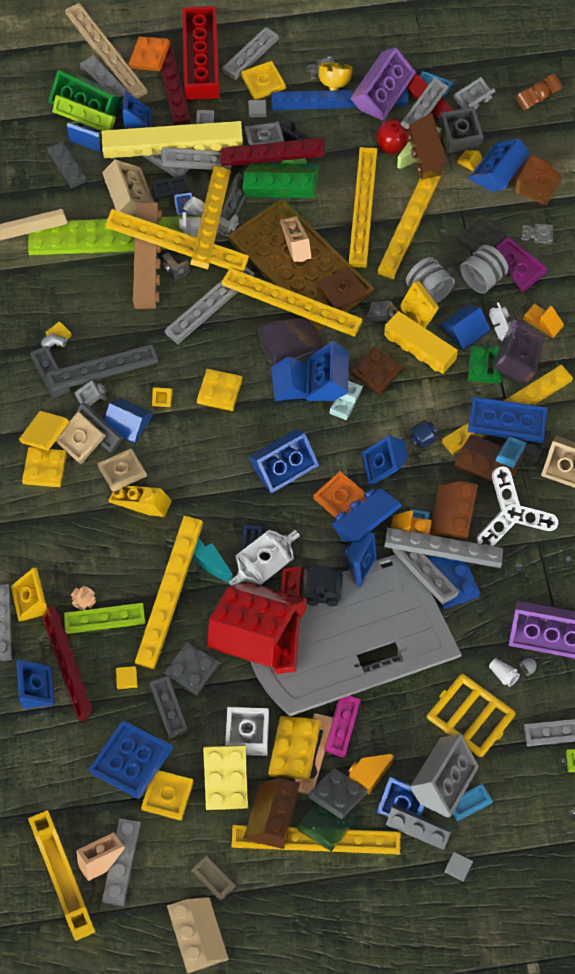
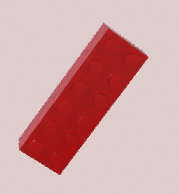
(200, 53)

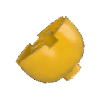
(334, 75)

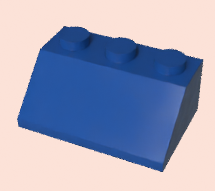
(500, 165)
(327, 373)
(284, 460)
(364, 514)

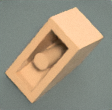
(99, 856)

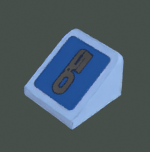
(180, 200)

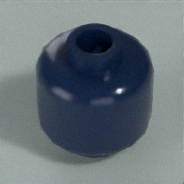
(424, 434)

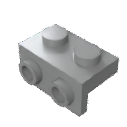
(474, 94)

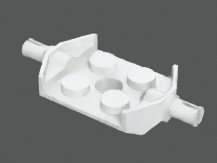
(256, 570)

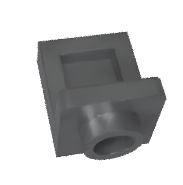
(176, 270)
(381, 311)

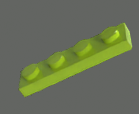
(83, 113)
(104, 618)

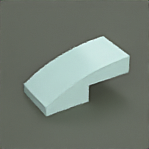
(343, 406)

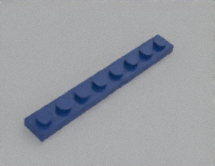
(321, 99)

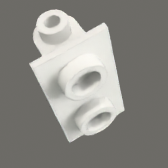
(500, 316)

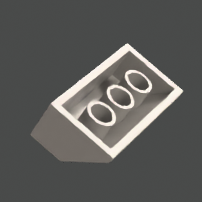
(445, 775)

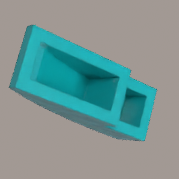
(211, 561)

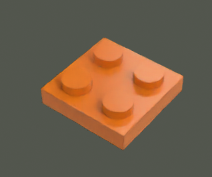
(149, 53)
(338, 494)

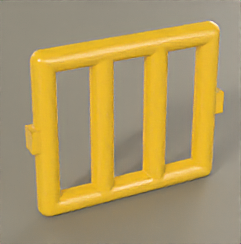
(493, 703)

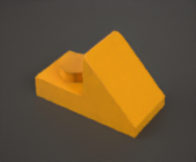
(544, 320)
(407, 522)

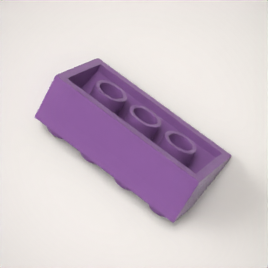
(383, 84)
(543, 629)

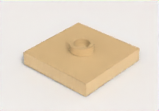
(80, 437)
(122, 469)

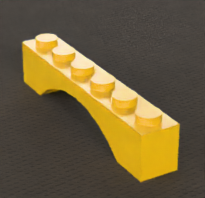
(61, 875)

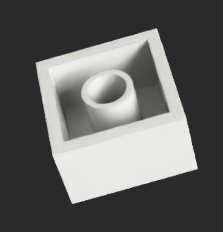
(248, 728)

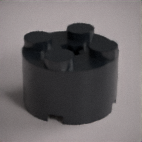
(322, 585)

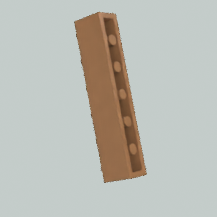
(146, 262)

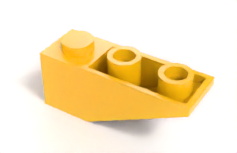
(142, 499)

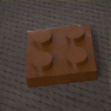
(377, 370)

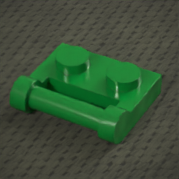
(479, 365)

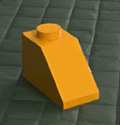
(370, 770)

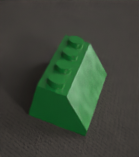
(85, 91)
(281, 180)

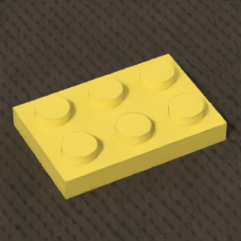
(225, 777)

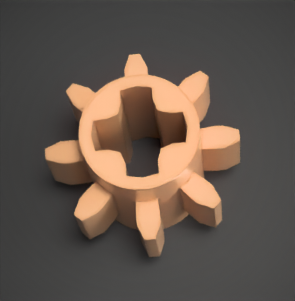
(83, 598)

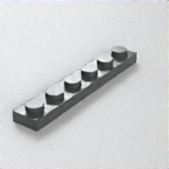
(101, 368)

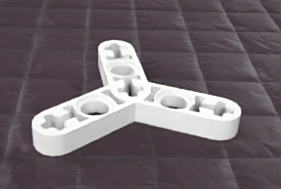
(506, 505)

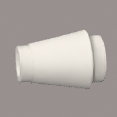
(505, 673)

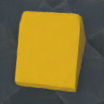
(470, 159)
(162, 397)

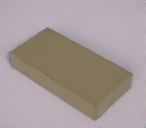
(213, 878)

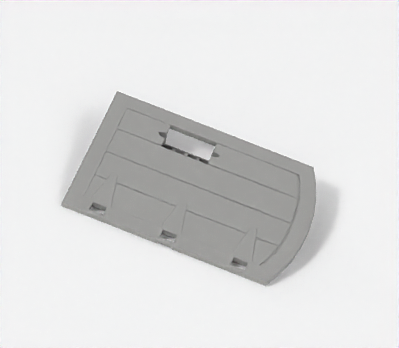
(384, 610)

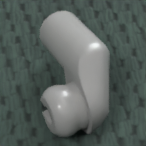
(53, 339)

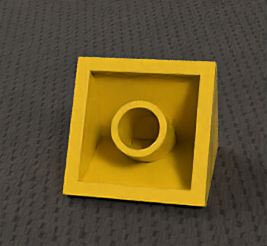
(29, 596)

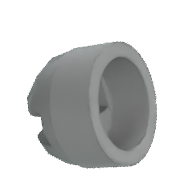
(528, 666)

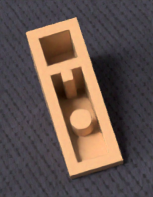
(296, 239)

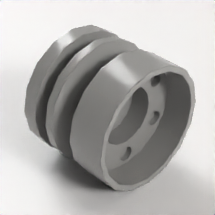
(484, 268)
(432, 277)

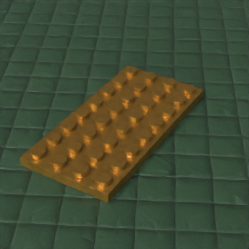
(268, 252)

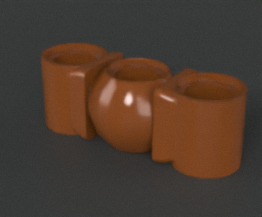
(539, 91)

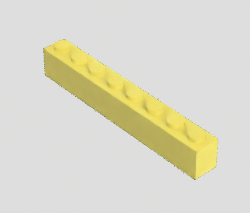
(152, 139)

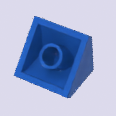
(135, 113)
(85, 135)
(466, 326)
(289, 379)
(127, 419)
(34, 684)
(400, 794)

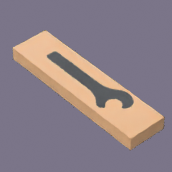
(307, 785)

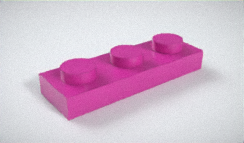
(342, 726)

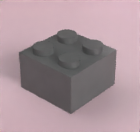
(460, 129)

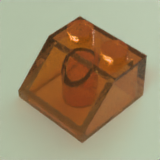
(537, 180)

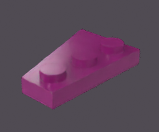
(522, 266)

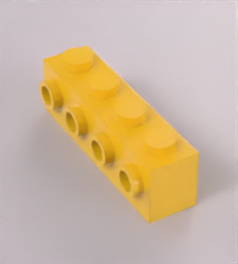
(420, 342)

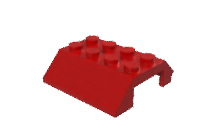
(252, 621)

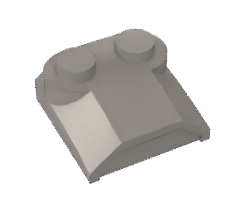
(264, 133)

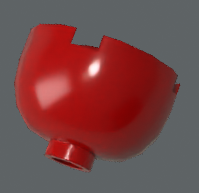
(391, 136)

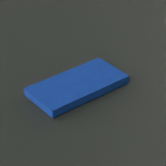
(507, 419)

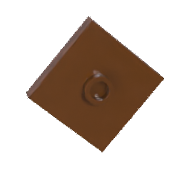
(342, 289)

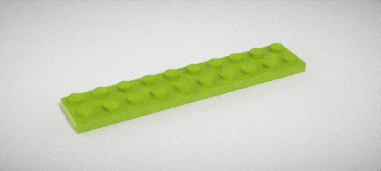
(88, 237)

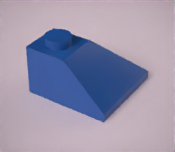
(384, 458)
(361, 557)

